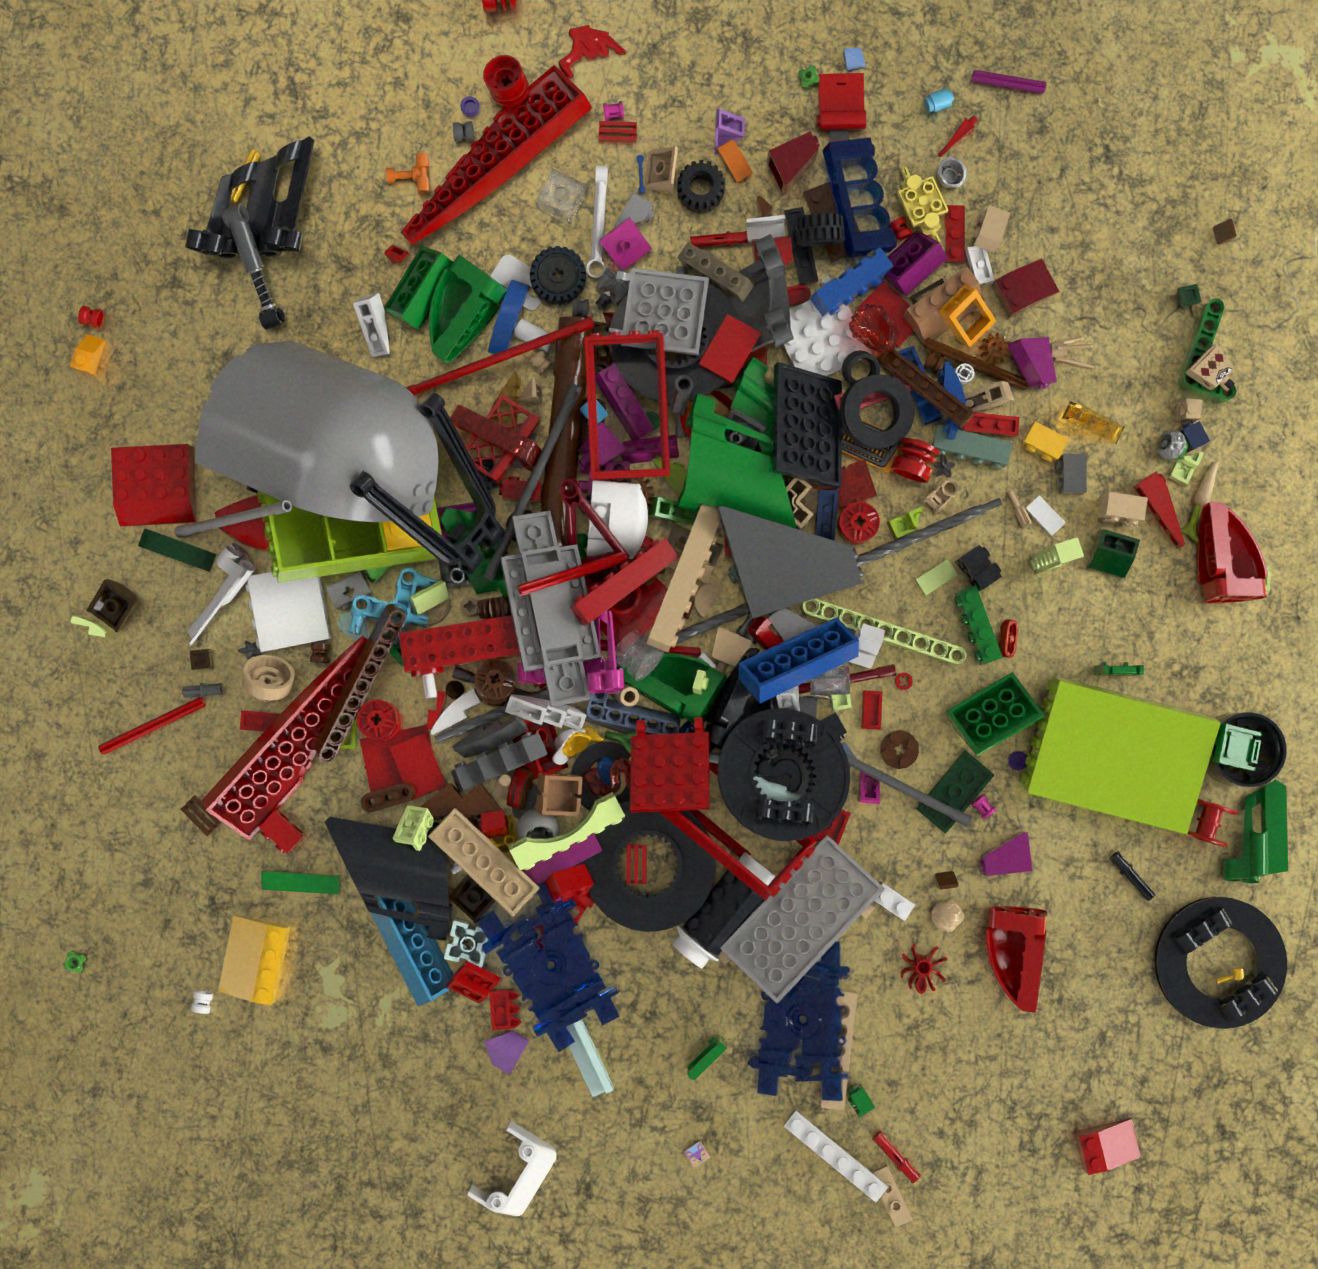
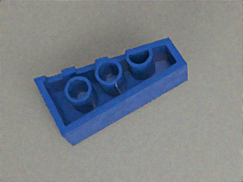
(852, 283)

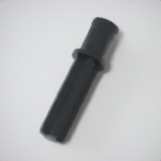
(1126, 869)

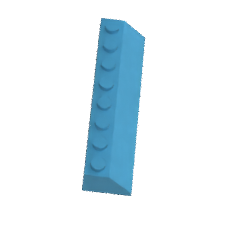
(413, 952)

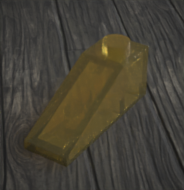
(1093, 422)

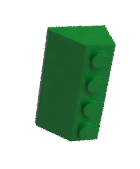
(416, 288)

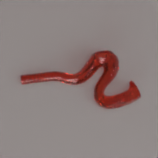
(601, 789)

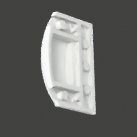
(623, 512)

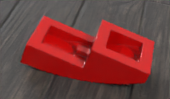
(433, 715)

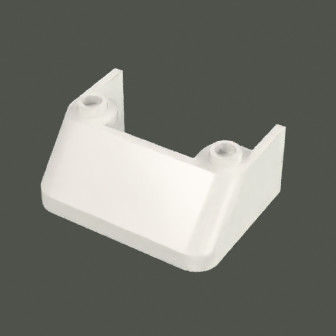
(540, 1160)

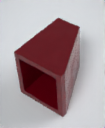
(792, 160)

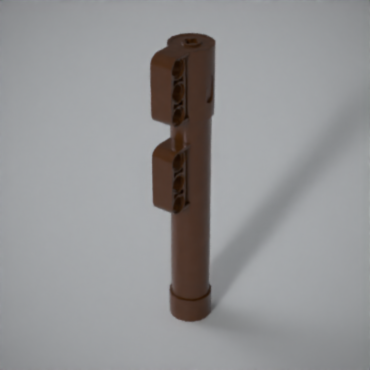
(563, 461)

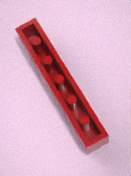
(624, 582)

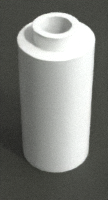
(527, 331)

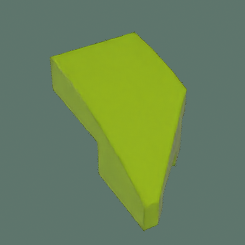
(904, 524)

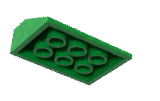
(994, 714)

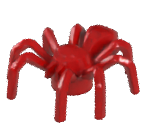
(923, 968)

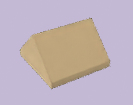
(661, 169)

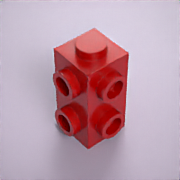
(513, 487)

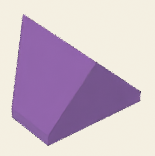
(728, 127)
(506, 1050)

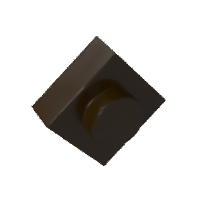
(200, 659)

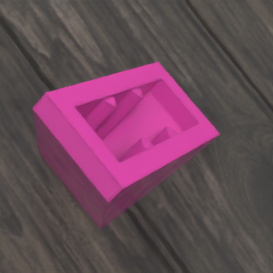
(868, 789)

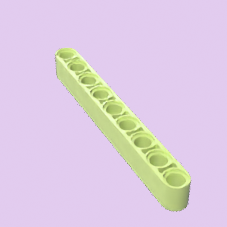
(893, 630)

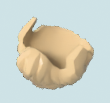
(947, 915)

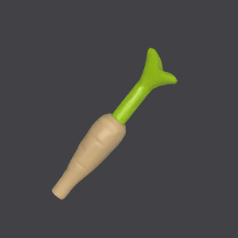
(1201, 498)

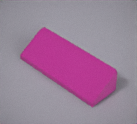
(648, 448)

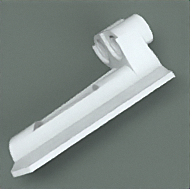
(236, 564)

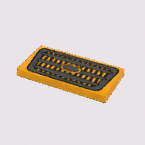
(877, 458)

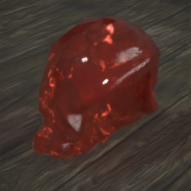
(874, 328)

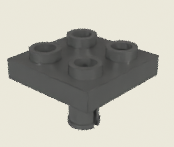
(747, 421)

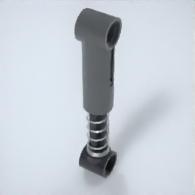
(237, 220)

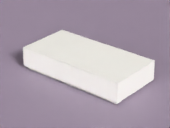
(1045, 515)

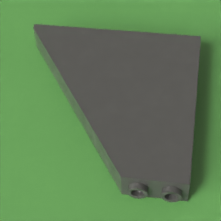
(784, 564)

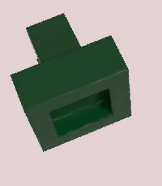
(1188, 295)

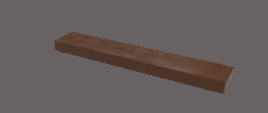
(926, 387)

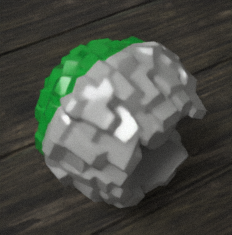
(1174, 445)

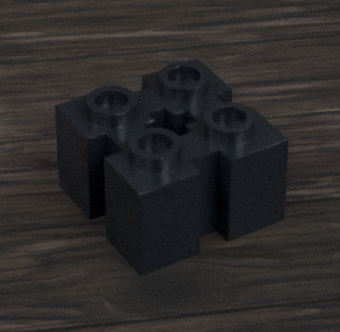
(979, 568)

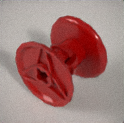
(1209, 822)

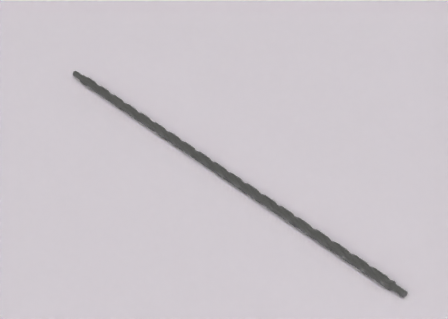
(741, 610)

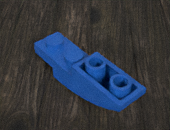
(952, 384)

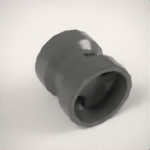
(463, 131)

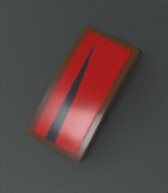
(520, 783)

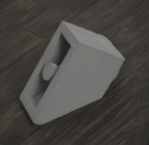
(638, 210)

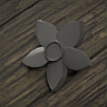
(944, 467)
(250, 650)

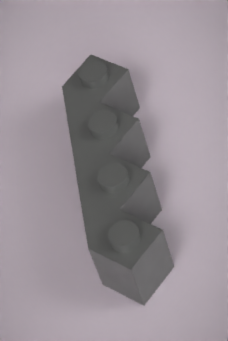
(499, 762)

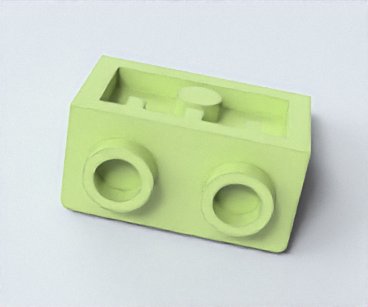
(414, 826)

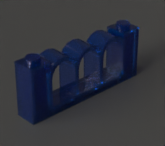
(859, 153)

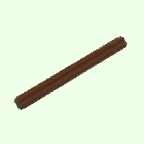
(976, 363)

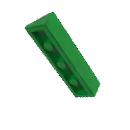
(300, 882)

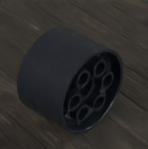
(1272, 745)

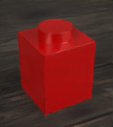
(494, 824)

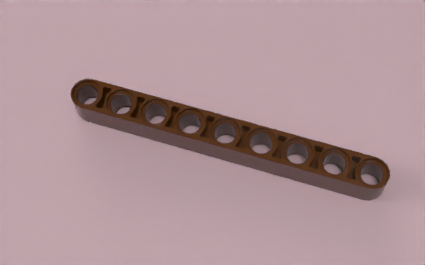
(359, 674)

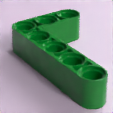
(1196, 352)

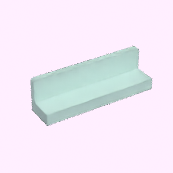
(589, 1060)

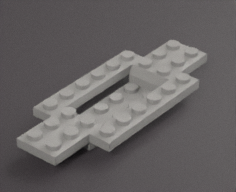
(561, 634)

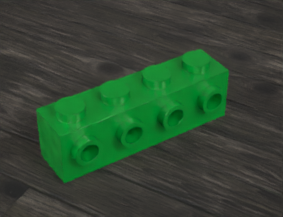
(978, 625)

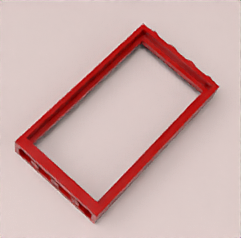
(616, 338)
(735, 866)

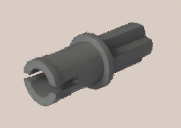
(202, 690)

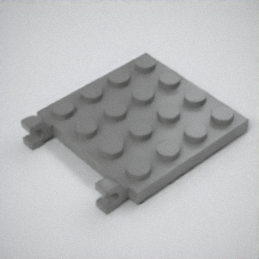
(666, 304)

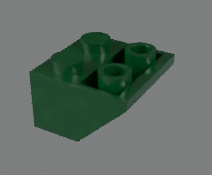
(1113, 553)

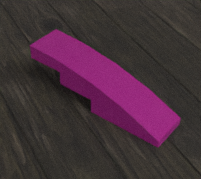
(562, 860)

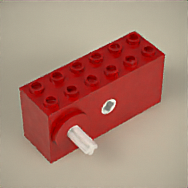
(455, 645)

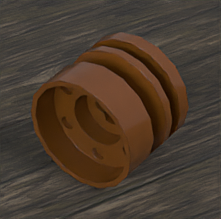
(497, 693)

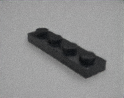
(802, 255)

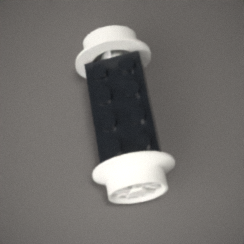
(720, 915)

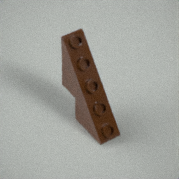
(472, 804)

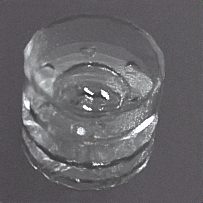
(637, 655)

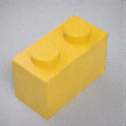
(1044, 442)

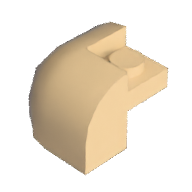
(802, 500)

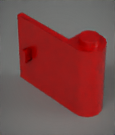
(841, 102)

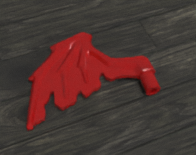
(588, 43)

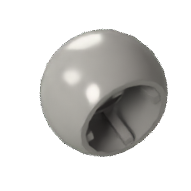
(537, 825)

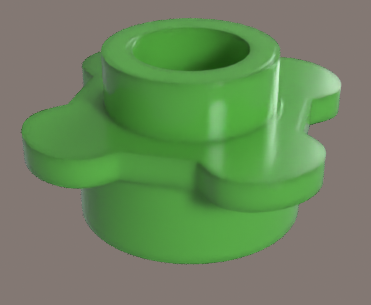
(814, 78)
(69, 965)

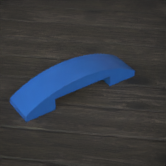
(508, 316)

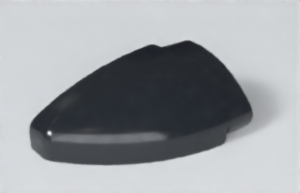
(732, 707)

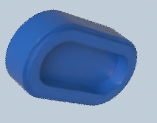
(603, 770)

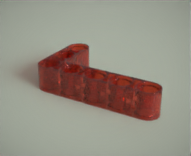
(497, 435)

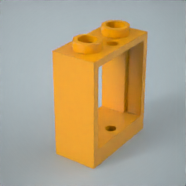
(951, 310)

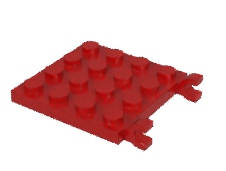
(670, 770)

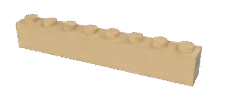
(684, 579)

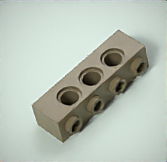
(717, 272)

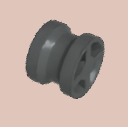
(580, 308)

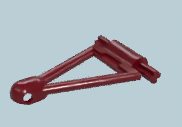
(572, 498)

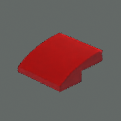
(473, 982)

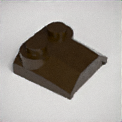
(113, 604)
(471, 898)

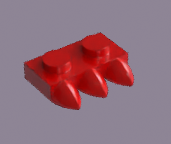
(502, 1009)

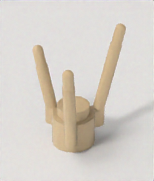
(1060, 347)

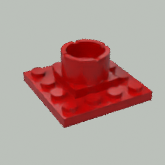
(636, 611)

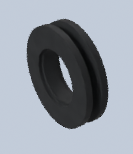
(903, 411)
(587, 759)

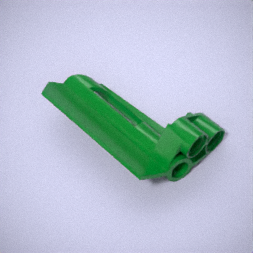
(754, 394)
(479, 583)
(1264, 851)

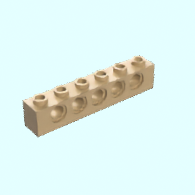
(848, 1018)

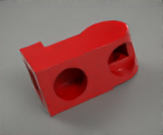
(763, 634)

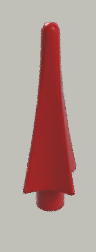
(965, 128)

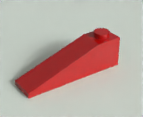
(1161, 506)

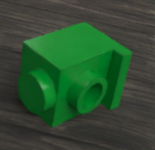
(860, 1100)

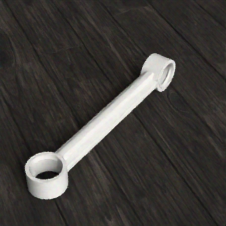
(598, 219)

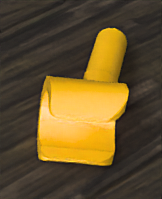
(1237, 974)

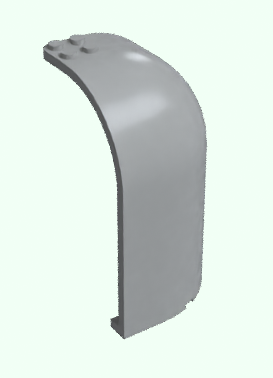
(311, 425)

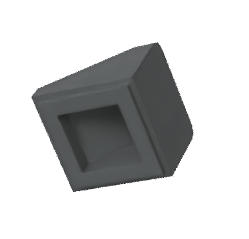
(838, 135)

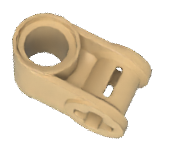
(939, 498)

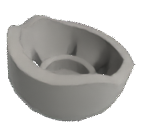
(948, 176)

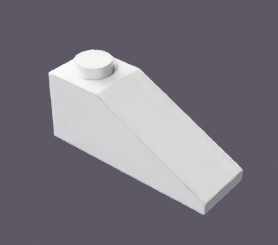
(373, 323)

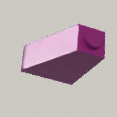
(1034, 361)
(1007, 857)

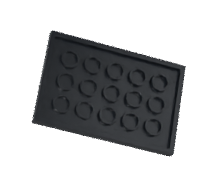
(806, 426)

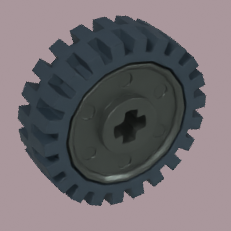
(570, 268)

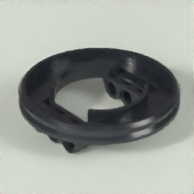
(1200, 923)

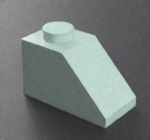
(344, 624)

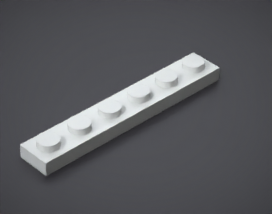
(835, 1156)

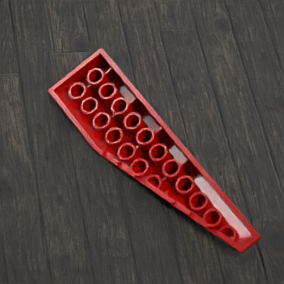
(503, 150)
(281, 754)

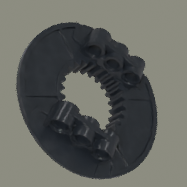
(640, 365)
(820, 750)
(650, 910)

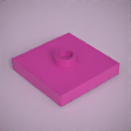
(625, 244)

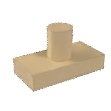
(502, 785)

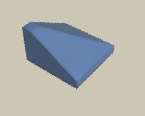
(853, 58)

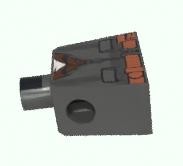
(609, 288)

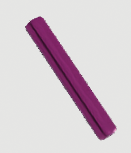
(1009, 81)

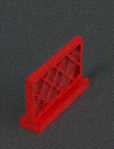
(505, 459)

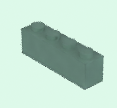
(973, 446)

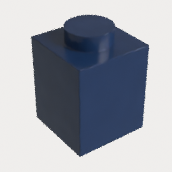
(1194, 435)

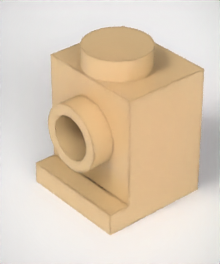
(1189, 410)

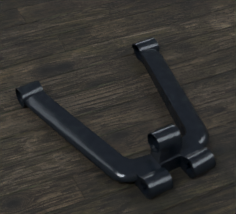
(462, 540)

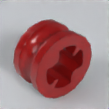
(909, 680)

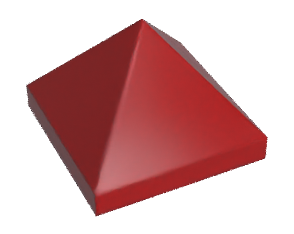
(396, 254)

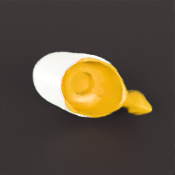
(572, 742)

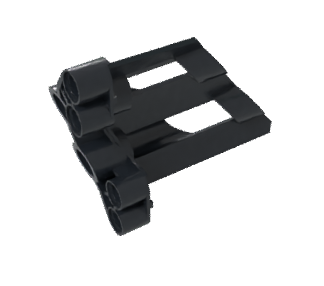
(270, 221)

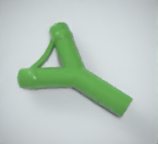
(624, 739)

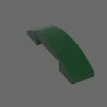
(177, 550)

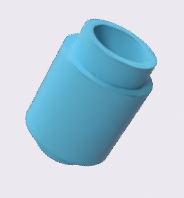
(939, 100)

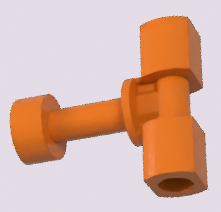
(418, 173)

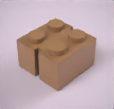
(557, 794)

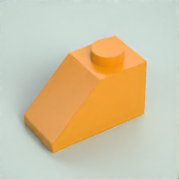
(88, 354)

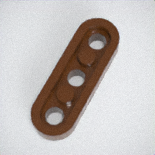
(381, 797)

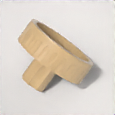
(268, 687)

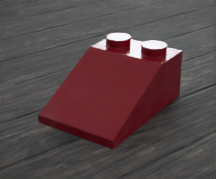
(1024, 287)

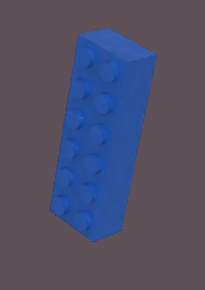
(798, 660)

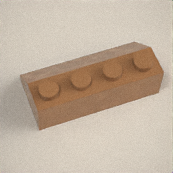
(924, 314)

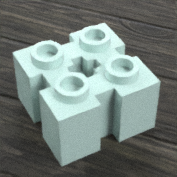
(458, 948)

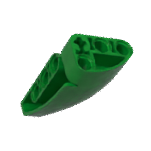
(461, 308)
(672, 686)

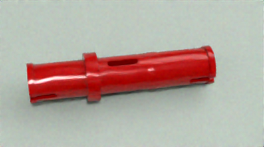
(719, 239)
(902, 1163)

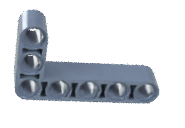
(623, 718)

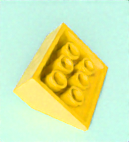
(254, 959)

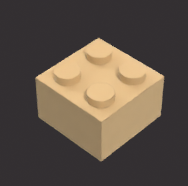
(1122, 508)

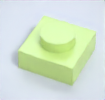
(700, 682)

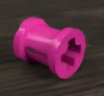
(613, 110)
(978, 804)

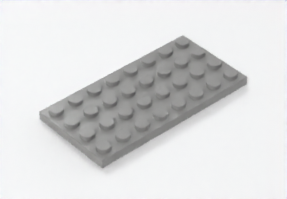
(802, 920)

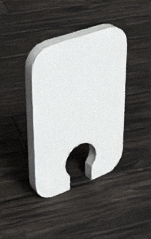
(510, 269)

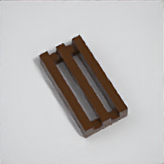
(189, 804)

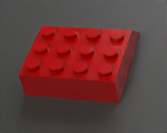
(154, 484)

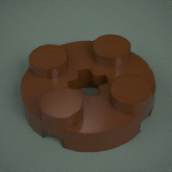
(904, 759)

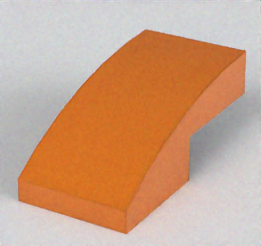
(734, 160)

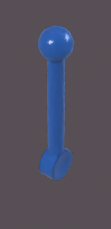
(640, 159)

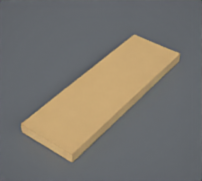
(484, 862)

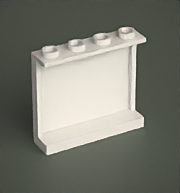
(287, 611)

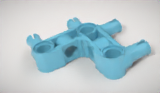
(402, 600)

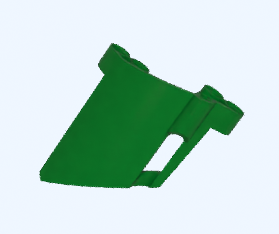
(729, 472)

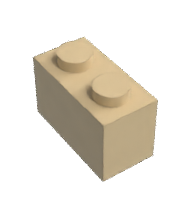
(992, 228)

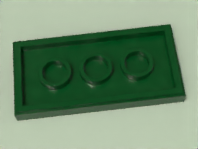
(956, 789)

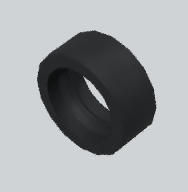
(852, 358)

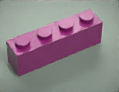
(623, 402)

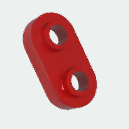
(1008, 638)

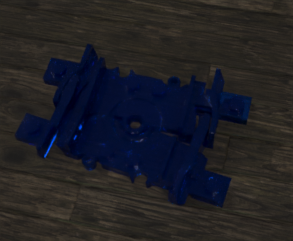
(549, 986)
(819, 1034)

